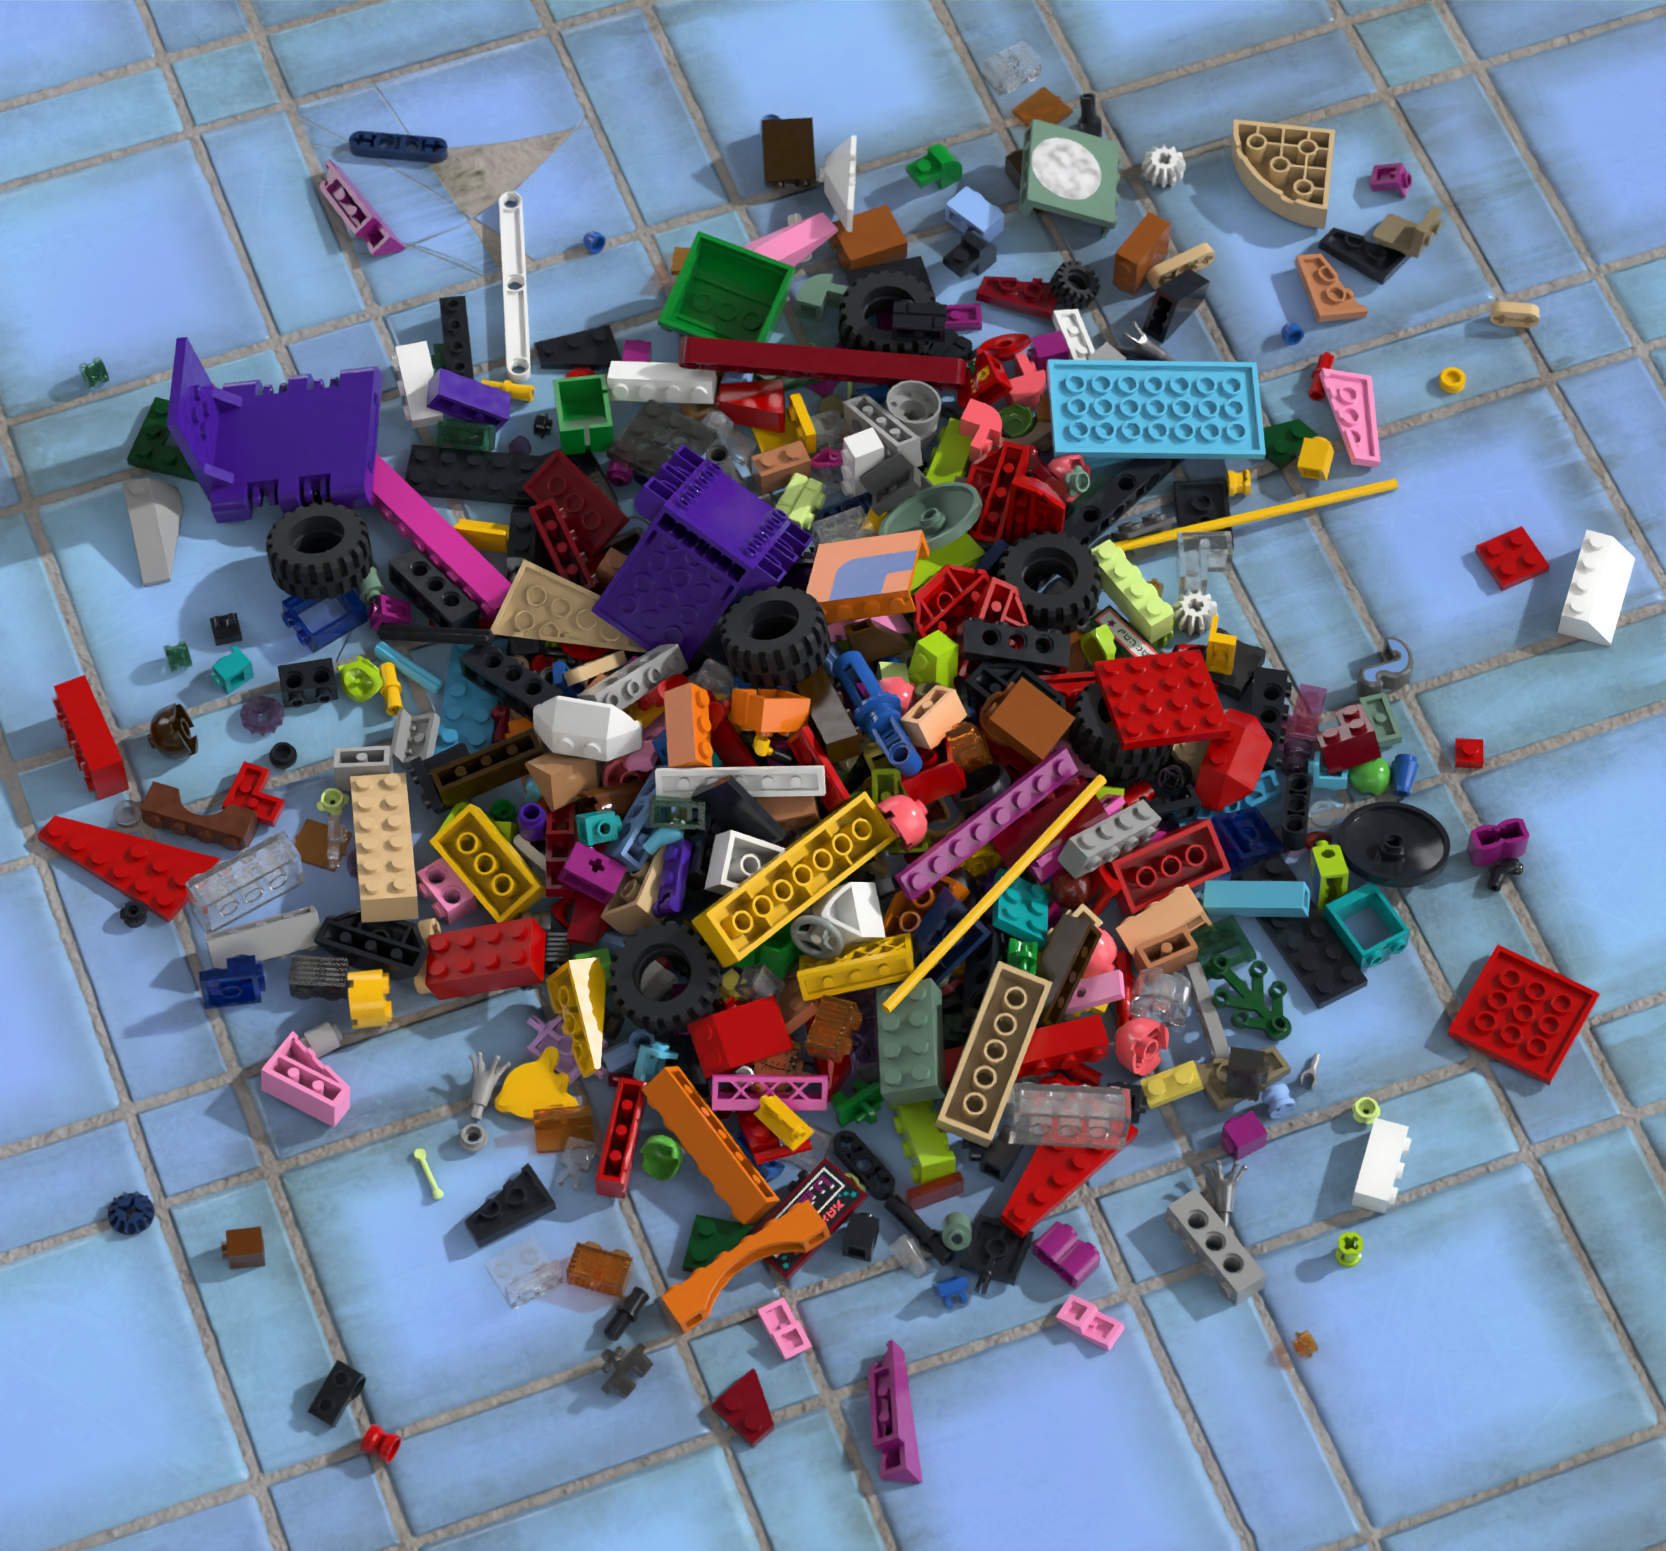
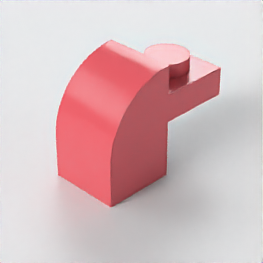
(1027, 384)
(983, 425)

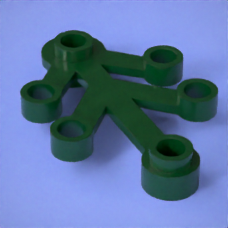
(1249, 999)

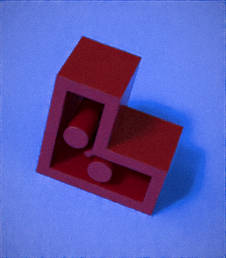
(1349, 743)

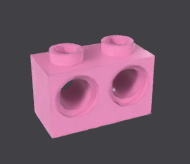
(449, 889)

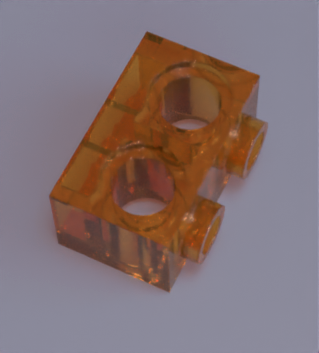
(968, 746)

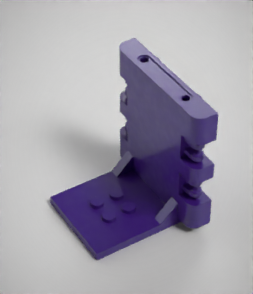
(279, 444)
(696, 554)

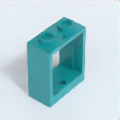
(1356, 901)

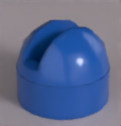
(594, 241)
(1292, 333)

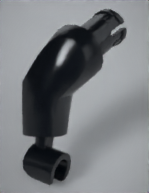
(1089, 120)

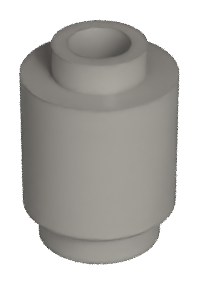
(322, 1039)

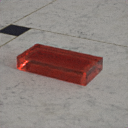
(935, 1191)

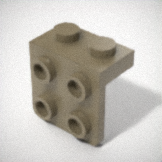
(1406, 235)

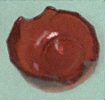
(1068, 890)

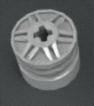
(916, 407)

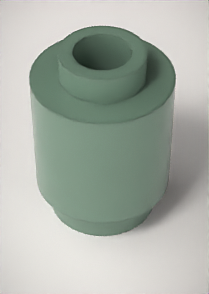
(370, 587)
(956, 1231)

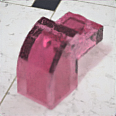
(1307, 712)

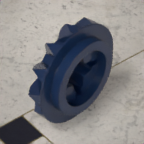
(138, 1221)

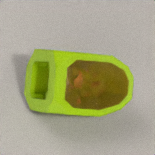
(1098, 644)

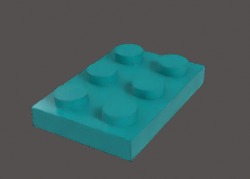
(1022, 910)

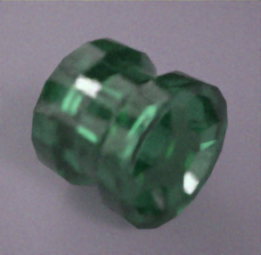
(94, 372)
(177, 656)

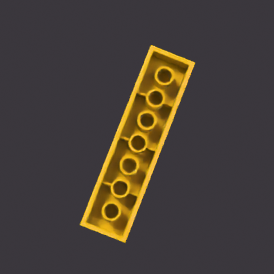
(794, 879)

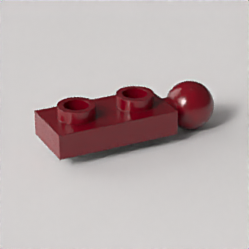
(1041, 471)

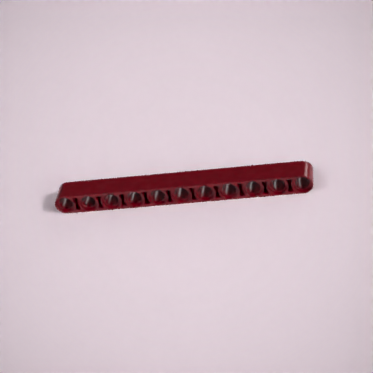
(820, 363)

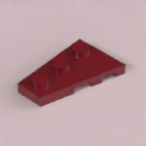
(1024, 297)

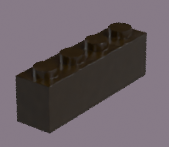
(828, 717)
(486, 768)
(1065, 964)

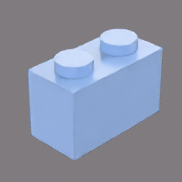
(972, 212)

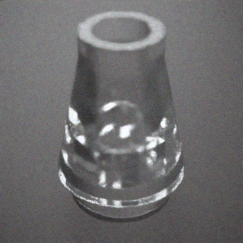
(908, 1254)

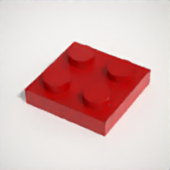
(1512, 558)

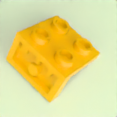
(797, 428)

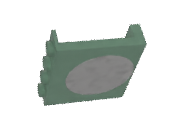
(1069, 174)

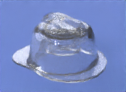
(714, 677)

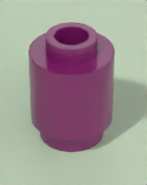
(619, 474)

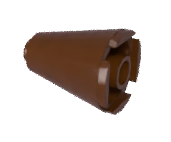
(611, 797)

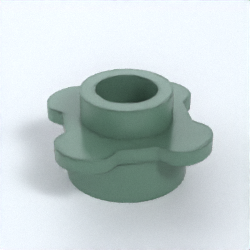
(1077, 481)

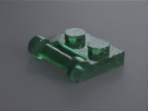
(1220, 938)

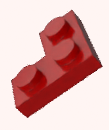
(247, 793)

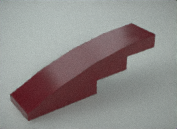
(559, 843)

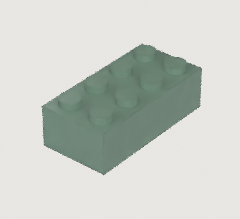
(911, 1045)

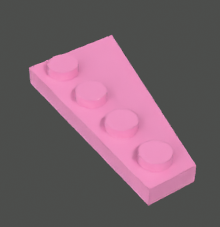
(1354, 412)

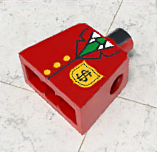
(984, 379)

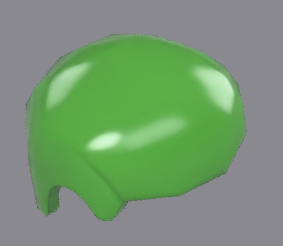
(1017, 420)
(1371, 776)
(661, 1157)

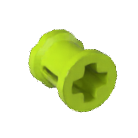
(1351, 1252)

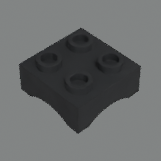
(1245, 662)

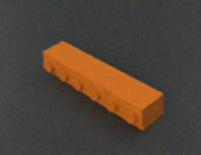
(710, 1145)

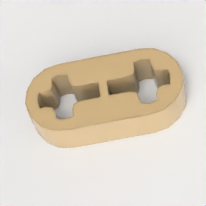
(1514, 314)

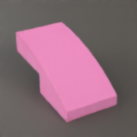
(1089, 1323)
(783, 1328)

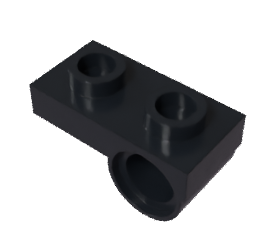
(336, 1392)

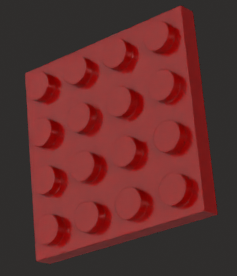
(1161, 699)
(1523, 1014)

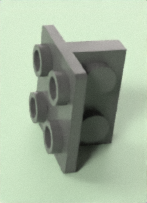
(893, 482)
(1150, 524)

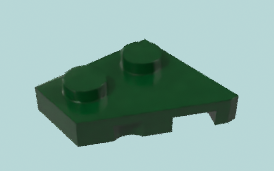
(1285, 441)
(710, 1238)

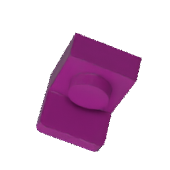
(1391, 177)
(389, 611)

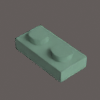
(1382, 719)

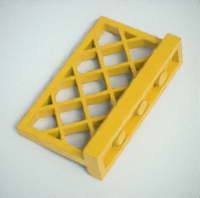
(859, 968)

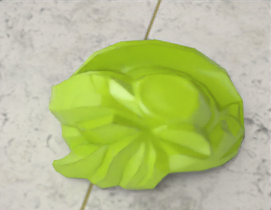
(360, 679)

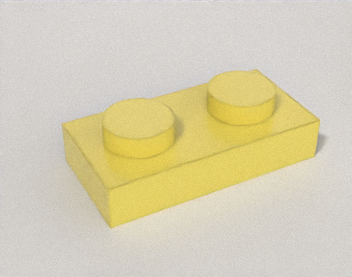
(1171, 1084)

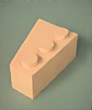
(1162, 917)

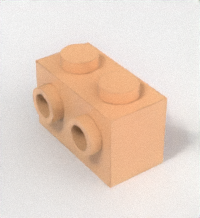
(933, 717)

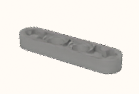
(1206, 1011)

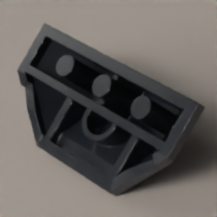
(525, 542)
(997, 676)
(374, 945)

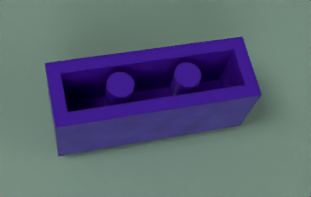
(468, 399)

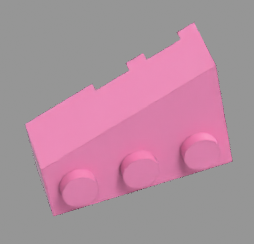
(305, 1083)

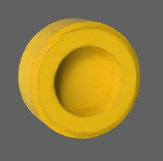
(1452, 380)

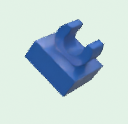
(949, 1287)

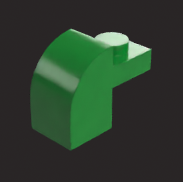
(937, 167)

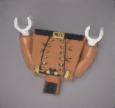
(783, 1064)

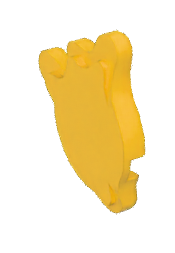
(535, 1087)

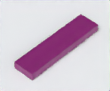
(958, 318)

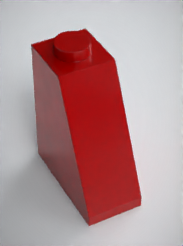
(754, 404)

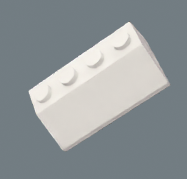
(1597, 589)

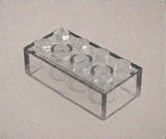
(245, 882)
(1069, 1115)

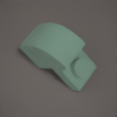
(816, 295)

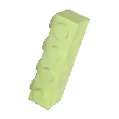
(1132, 593)

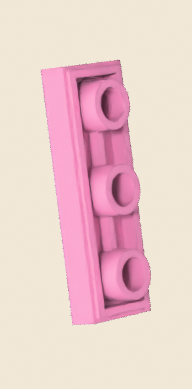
(646, 757)
(1097, 991)

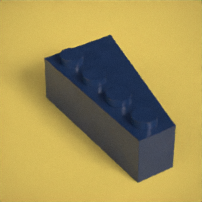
(935, 926)

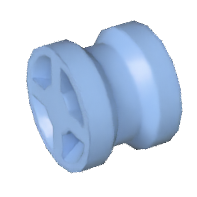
(1278, 1101)

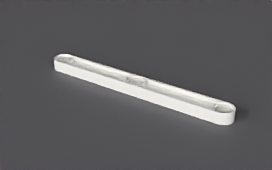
(514, 300)

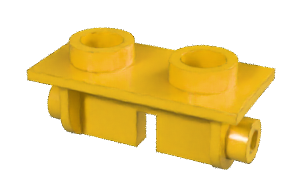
(783, 1121)

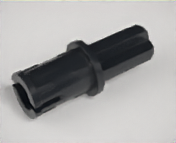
(626, 1314)

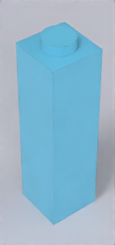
(1256, 898)

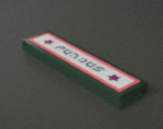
(1127, 639)

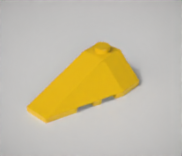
(579, 997)

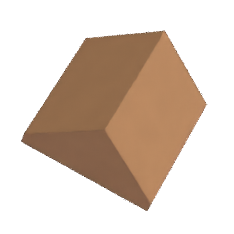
(562, 777)

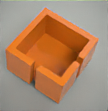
(769, 711)

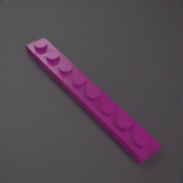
(986, 823)

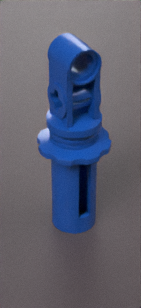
(877, 714)

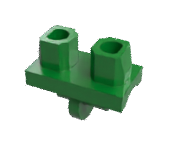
(1022, 955)
(860, 1106)

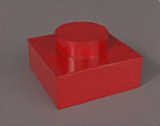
(1469, 753)

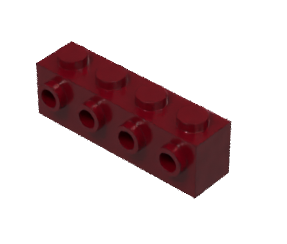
(561, 545)

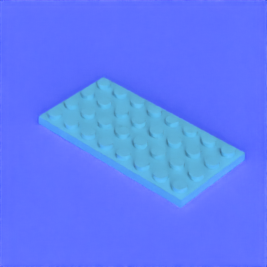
(1155, 409)

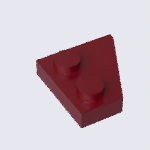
(746, 1409)

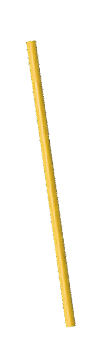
(1260, 514)
(992, 895)

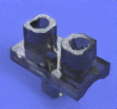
(618, 1381)

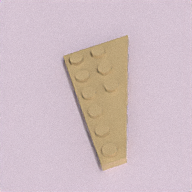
(556, 611)

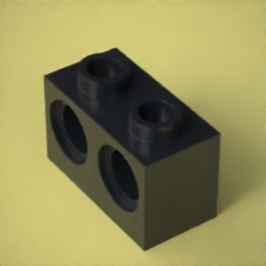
(307, 677)

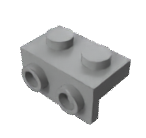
(414, 737)

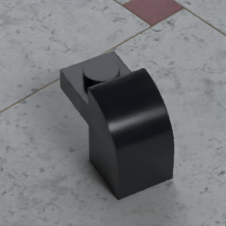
(971, 254)

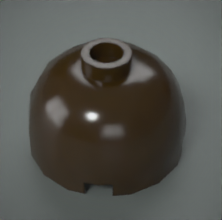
(172, 733)

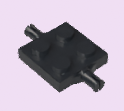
(995, 1252)

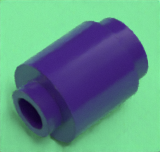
(532, 822)

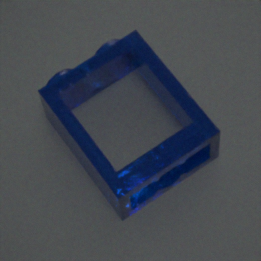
(354, 618)

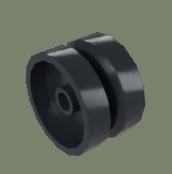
(981, 788)

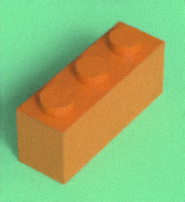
(688, 727)

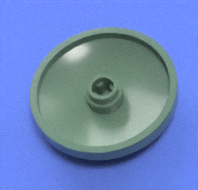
(939, 510)

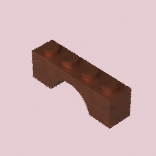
(230, 828)

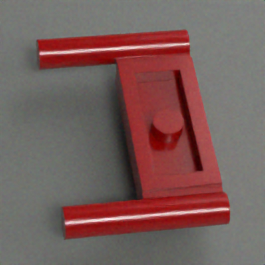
(762, 1141)

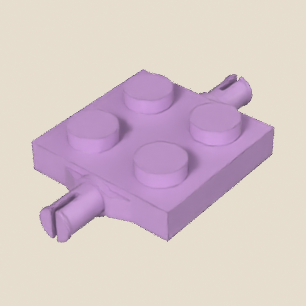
(552, 1035)

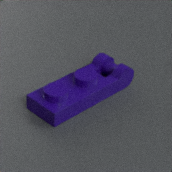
(673, 879)

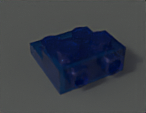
(1245, 838)
(235, 985)

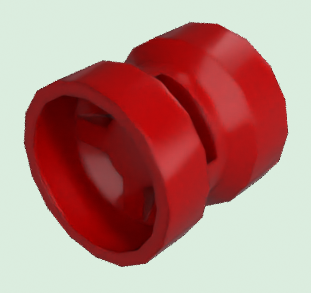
(380, 1443)

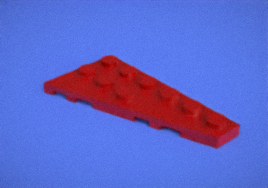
(130, 864)
(1052, 1178)

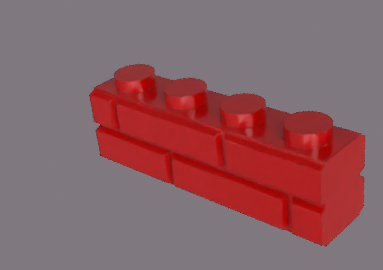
(621, 1138)

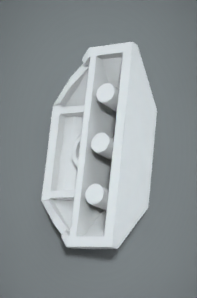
(586, 729)

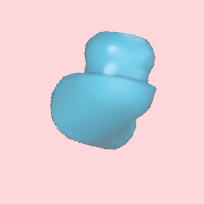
(661, 837)

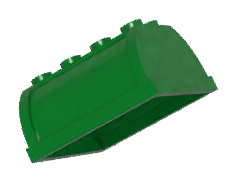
(726, 293)

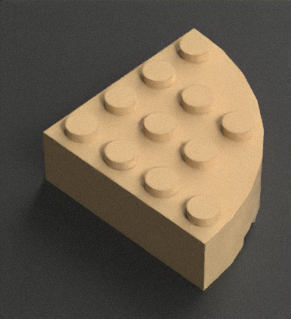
(1285, 168)

